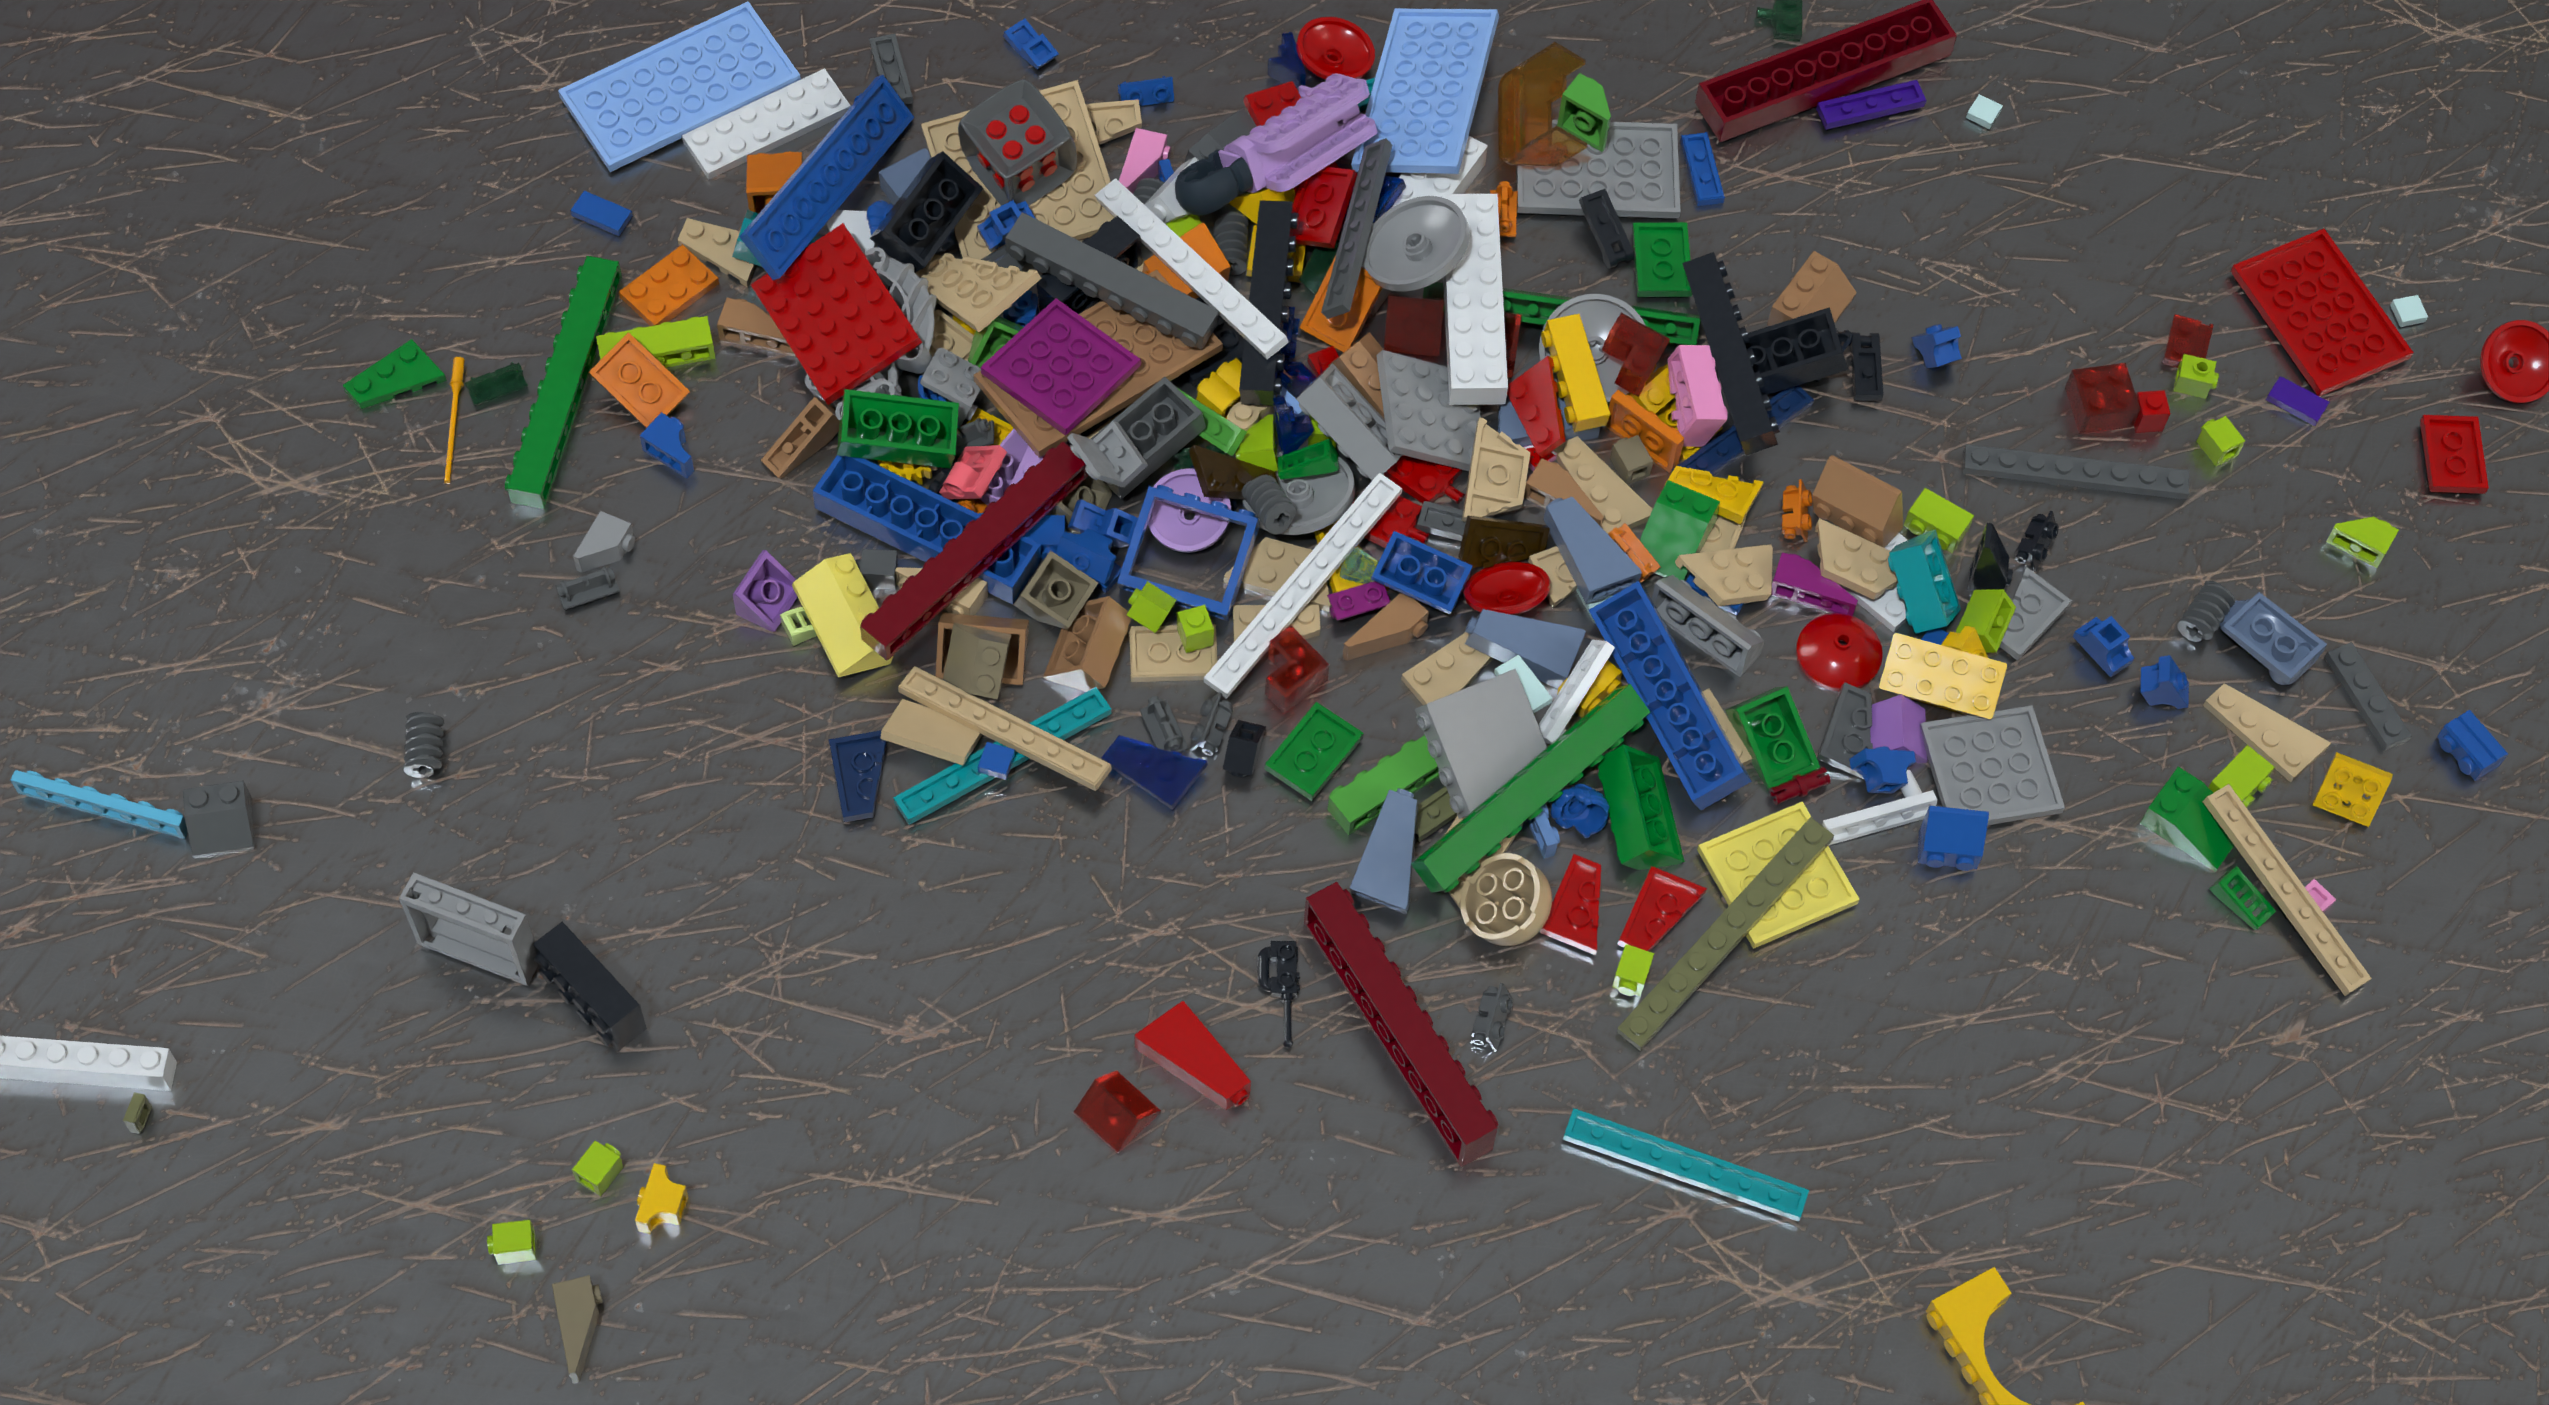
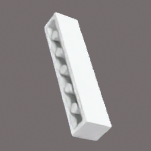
(86, 1063)

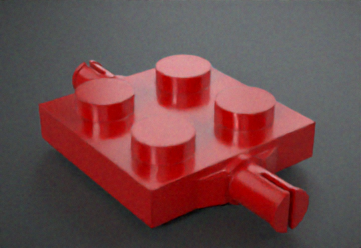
(1425, 479)
(1399, 518)

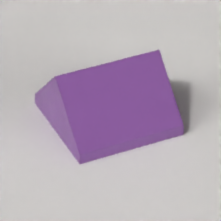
(765, 592)
(1898, 726)

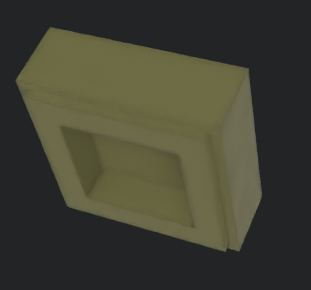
(137, 1113)

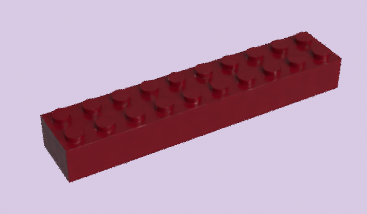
(1825, 69)
(1400, 1024)

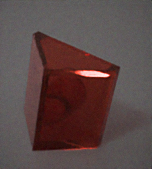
(1115, 1110)

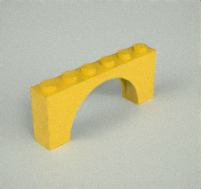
(1962, 1321)

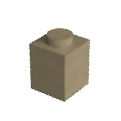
(1631, 459)

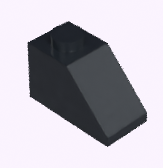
(1244, 748)

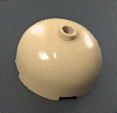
(1509, 902)

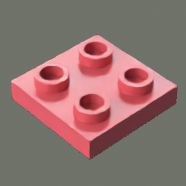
(973, 472)

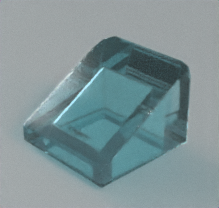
(1358, 567)

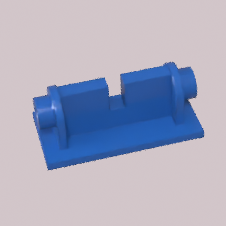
(1148, 91)

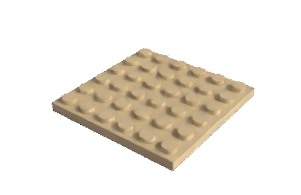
(1068, 207)

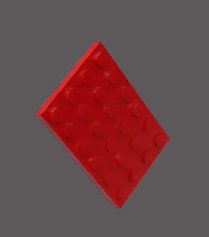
(2321, 312)
(837, 314)

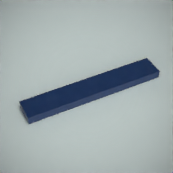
(1727, 446)

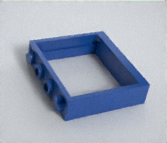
(1216, 509)

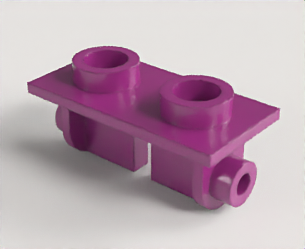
(1358, 600)

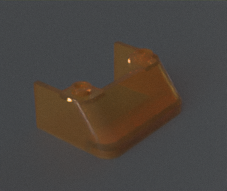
(1526, 110)

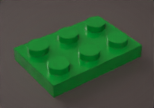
(1659, 259)
(1314, 751)

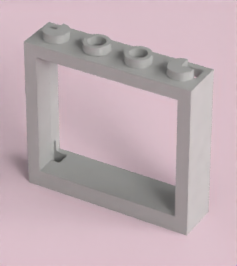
(430, 900)

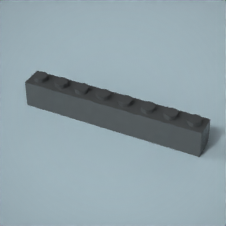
(1111, 281)

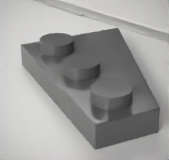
(1847, 728)

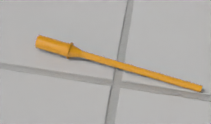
(456, 384)

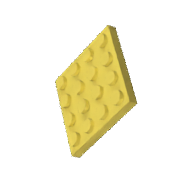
(1744, 852)

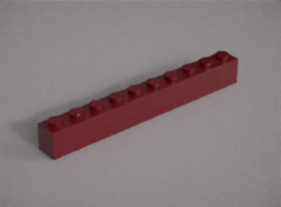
(973, 551)

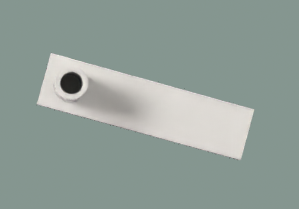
(1574, 689)
(1883, 816)

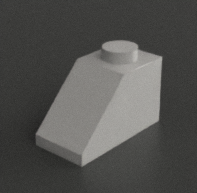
(604, 543)

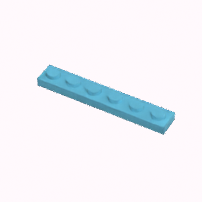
(93, 802)

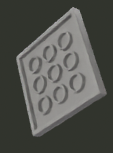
(1419, 412)
(1993, 765)

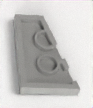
(2036, 610)

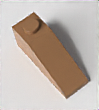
(750, 326)
(803, 438)
(1552, 482)
(1389, 628)

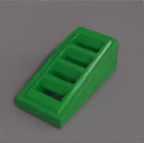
(1309, 461)
(2229, 898)

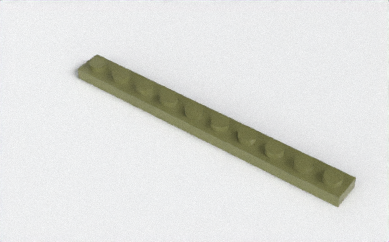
(1725, 934)

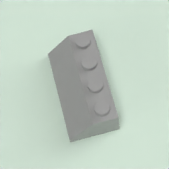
(1349, 421)
(1706, 625)

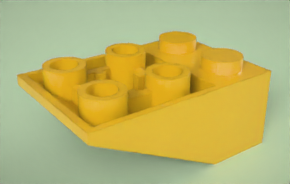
(1657, 398)

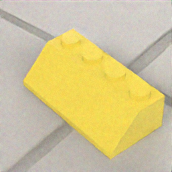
(836, 604)

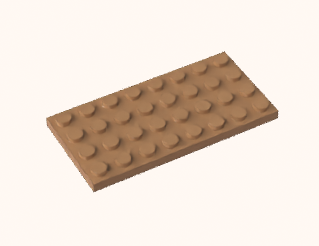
(1159, 355)

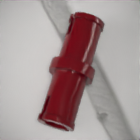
(1799, 785)

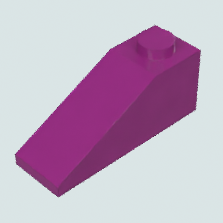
(1802, 583)

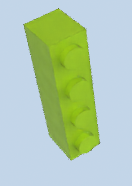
(669, 342)

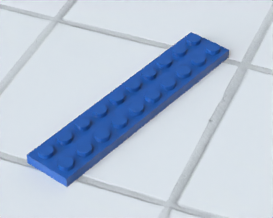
(826, 177)

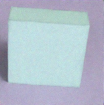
(1984, 111)
(2409, 311)

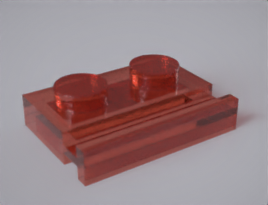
(2188, 338)

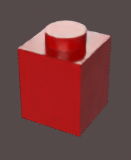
(2153, 411)

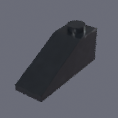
(1990, 563)

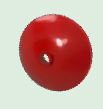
(1335, 46)
(2529, 349)
(1507, 588)
(1831, 663)

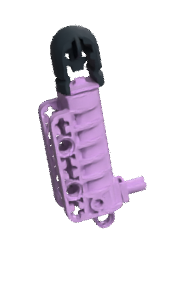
(1283, 150)

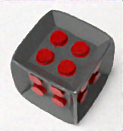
(1017, 144)

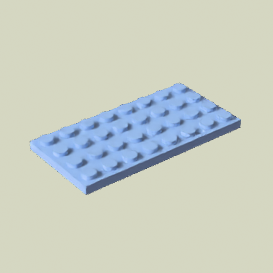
(678, 86)
(1429, 87)

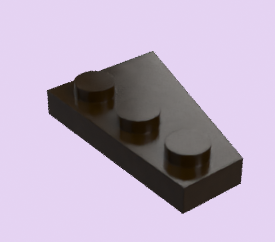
(1223, 475)
(1498, 540)

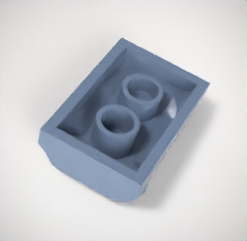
(2273, 638)

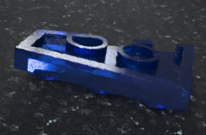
(1154, 770)

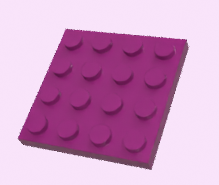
(1060, 366)

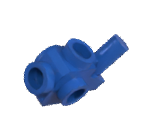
(1023, 309)

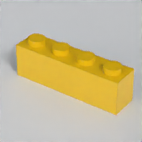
(1576, 373)

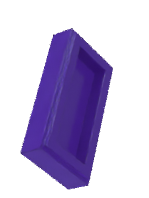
(2297, 401)

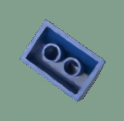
(1422, 572)

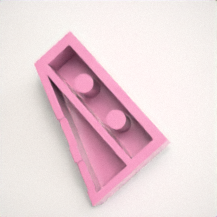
(1697, 394)

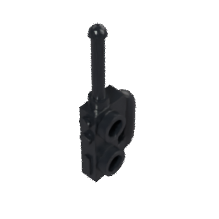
(1285, 984)

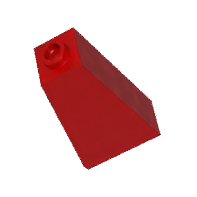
(1193, 1055)

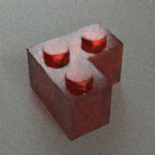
(1638, 349)
(1298, 672)

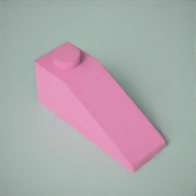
(1143, 157)

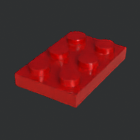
(1322, 206)
(2454, 454)

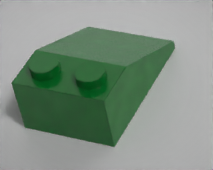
(1678, 527)
(1774, 736)
(2186, 822)

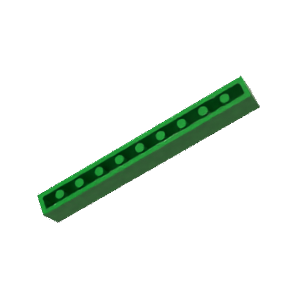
(1538, 307)
(563, 383)
(1531, 788)

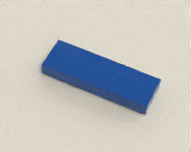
(1702, 169)

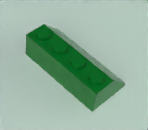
(898, 429)
(1639, 809)

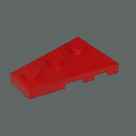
(1537, 407)
(1576, 906)

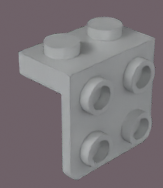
(954, 380)
(1109, 455)

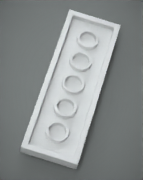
(766, 123)

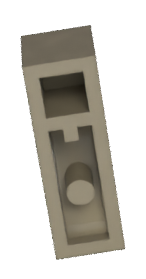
(577, 1316)

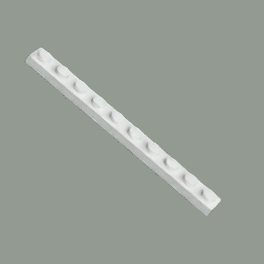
(1193, 269)
(1302, 585)

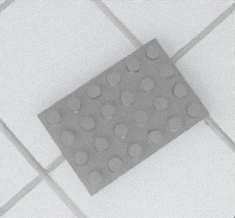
(1635, 169)

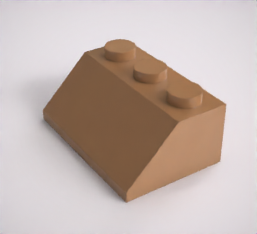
(1814, 288)
(1361, 369)
(1858, 502)
(1018, 645)
(1090, 646)

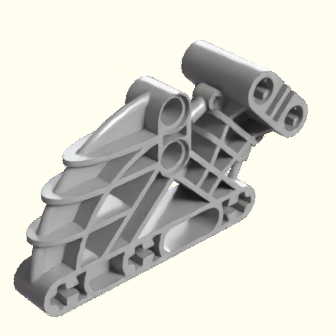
(919, 311)

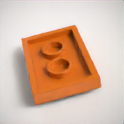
(669, 287)
(1345, 328)
(639, 381)
(1631, 419)

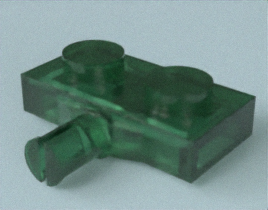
(1785, 18)

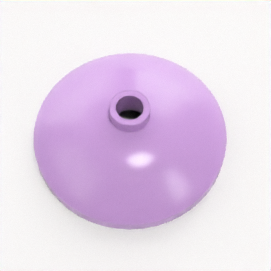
(1169, 522)

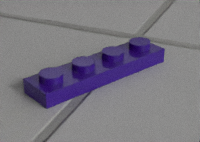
(1871, 104)

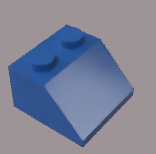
(1952, 837)

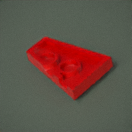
(1659, 908)

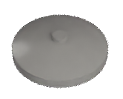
(1416, 243)
(1598, 317)
(1317, 498)

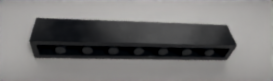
(1268, 294)
(1730, 353)

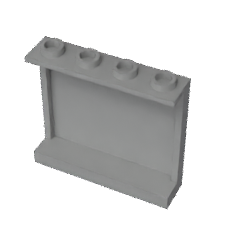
(1480, 738)

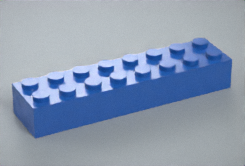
(914, 519)
(1672, 695)

